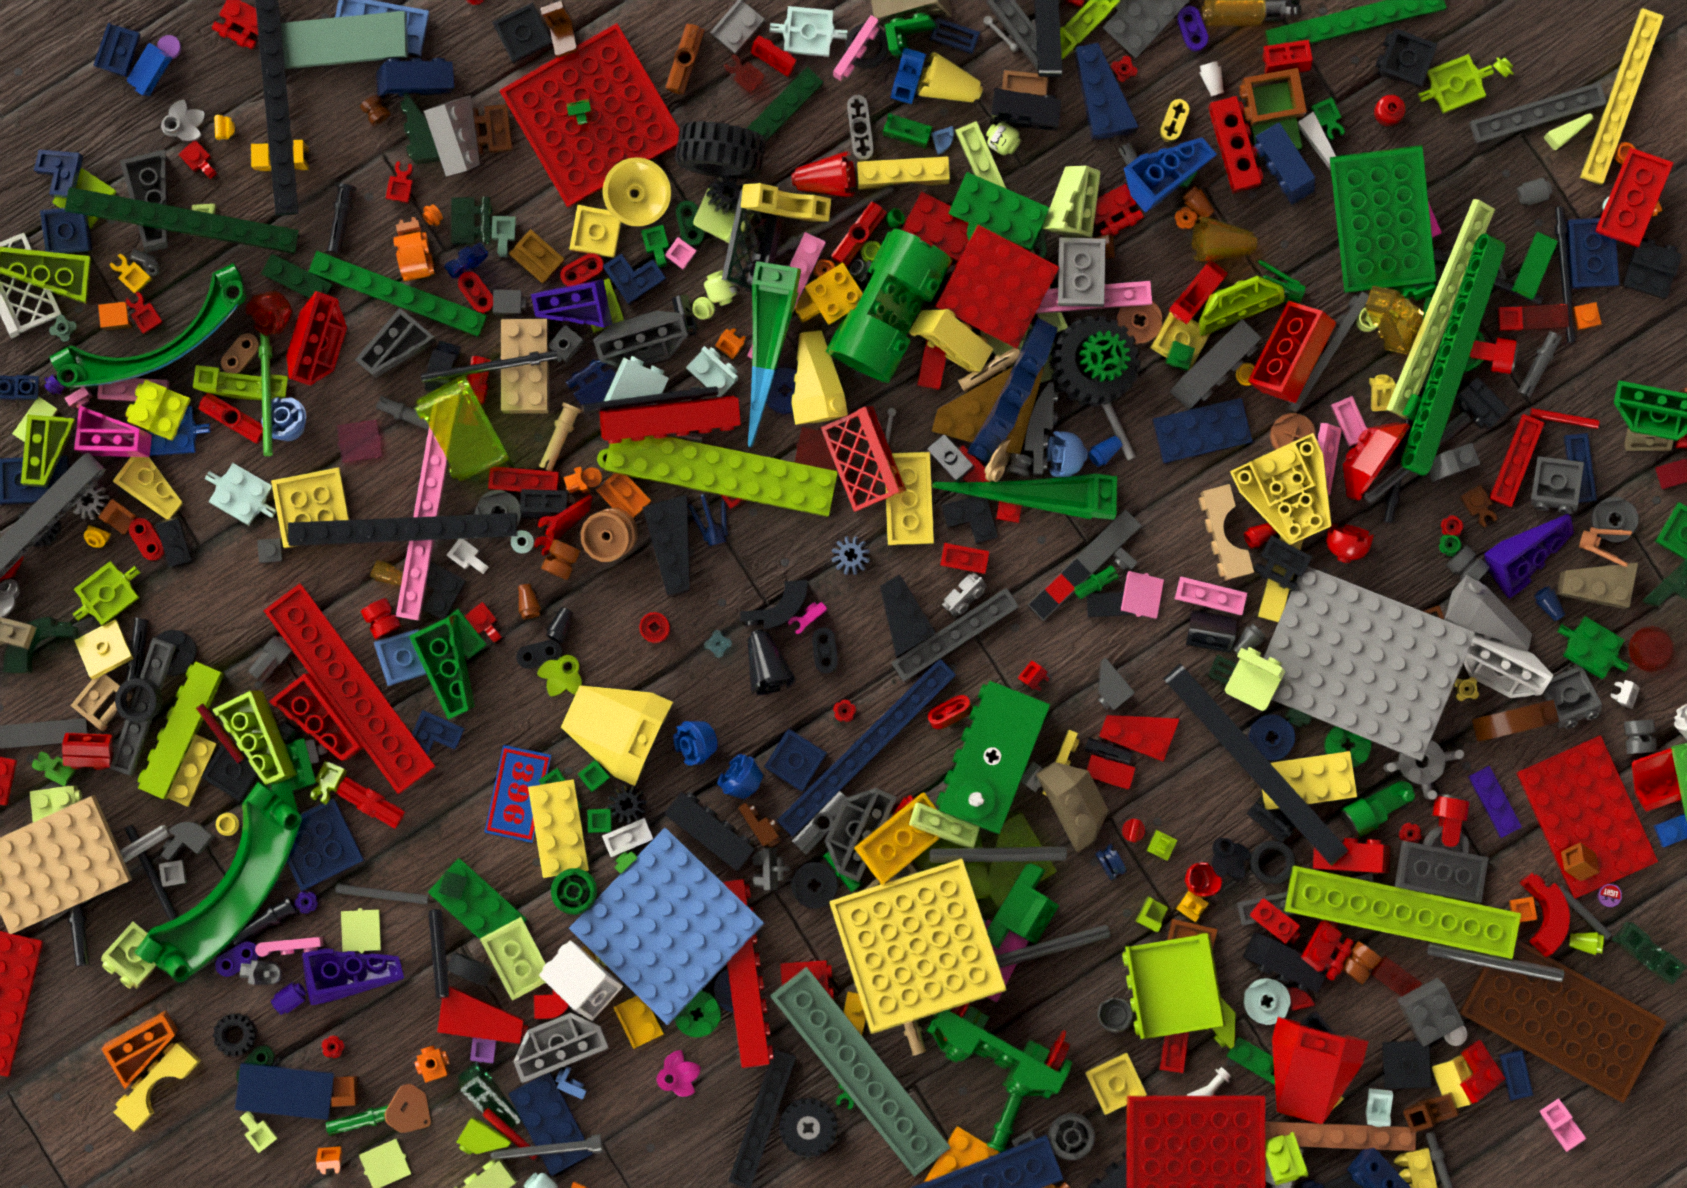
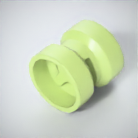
(1361, 320)

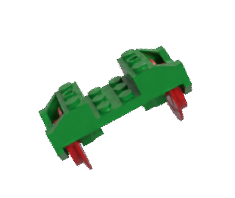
(1031, 1072)

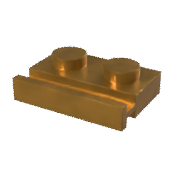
(536, 256)

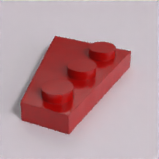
(1142, 734)

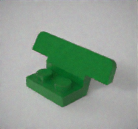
(300, 759)
(1023, 909)

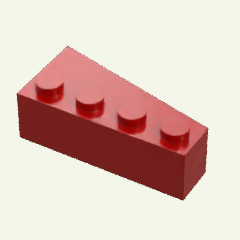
(312, 710)

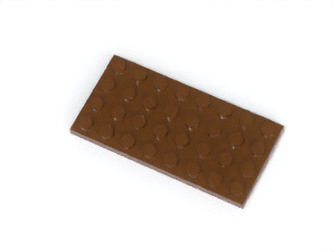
(1566, 1022)

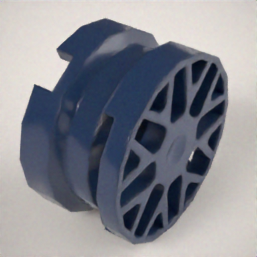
(1113, 860)

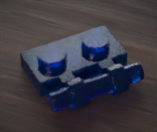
(596, 389)

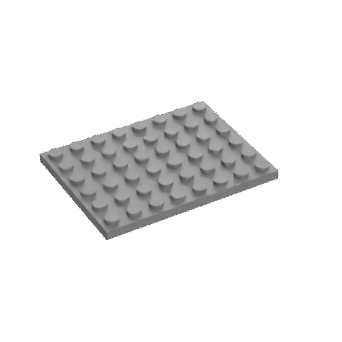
(1366, 662)

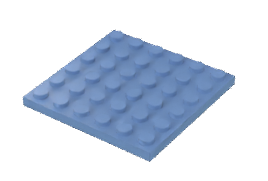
(666, 926)

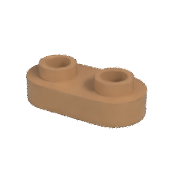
(242, 355)

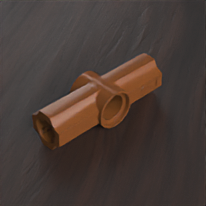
(689, 46)

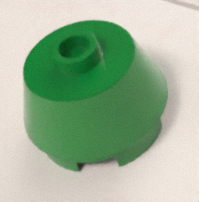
(573, 891)

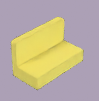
(1449, 1077)

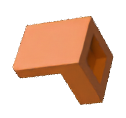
(114, 316)

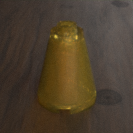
(1220, 240)

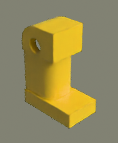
(261, 159)

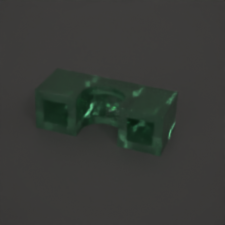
(1650, 955)

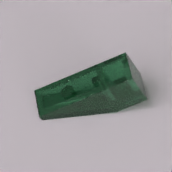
(485, 1094)

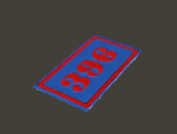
(510, 804)

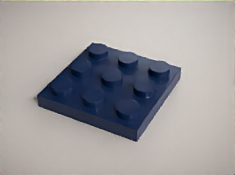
(322, 846)

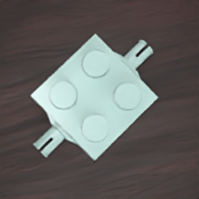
(808, 31)
(240, 494)

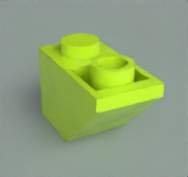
(1226, 1034)

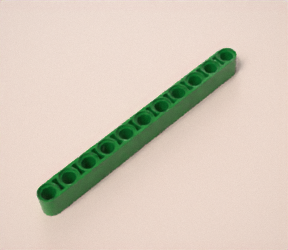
(1453, 354)

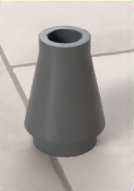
(1250, 638)

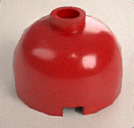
(1348, 542)

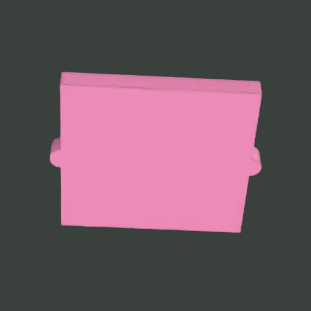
(1142, 594)

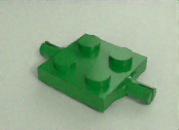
(1593, 647)

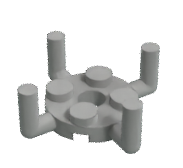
(1428, 774)

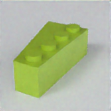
(52, 271)

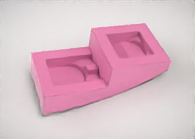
(1562, 1125)

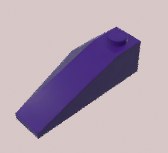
(342, 974)

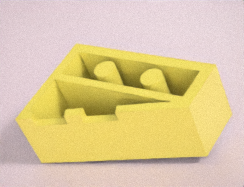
(953, 338)

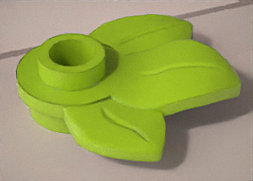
(558, 678)

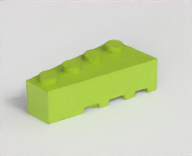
(257, 735)

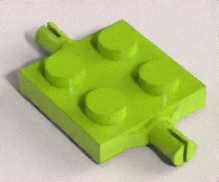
(1456, 83)
(106, 593)

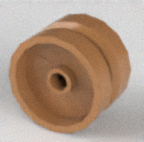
(609, 534)

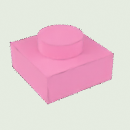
(680, 253)
(79, 397)

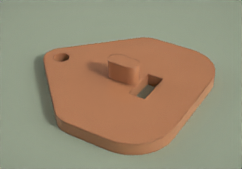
(413, 1114)

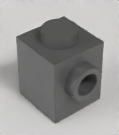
(509, 303)
(566, 344)

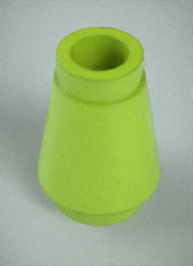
(1587, 942)

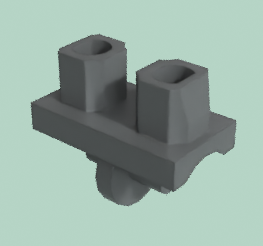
(772, 869)
(261, 972)

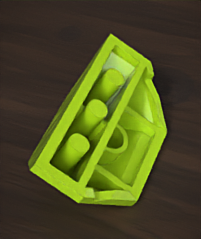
(1238, 303)

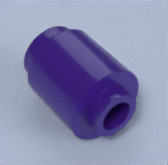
(289, 998)

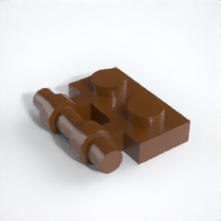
(498, 128)

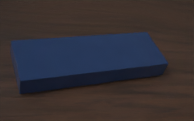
(1578, 449)

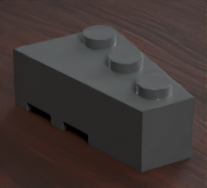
(394, 344)

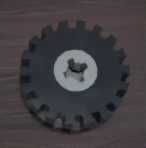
(799, 1119)

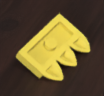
(1419, 1168)

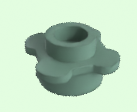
(63, 334)

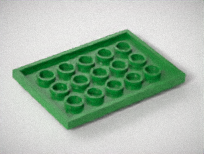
(1383, 218)

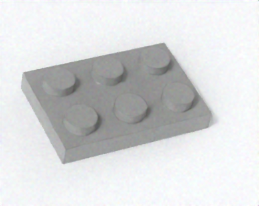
(1081, 272)

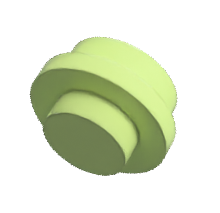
(703, 308)

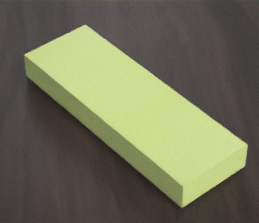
(944, 825)

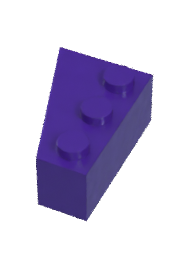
(575, 303)

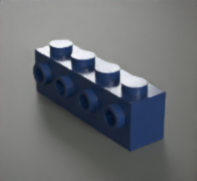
(1374, 1171)

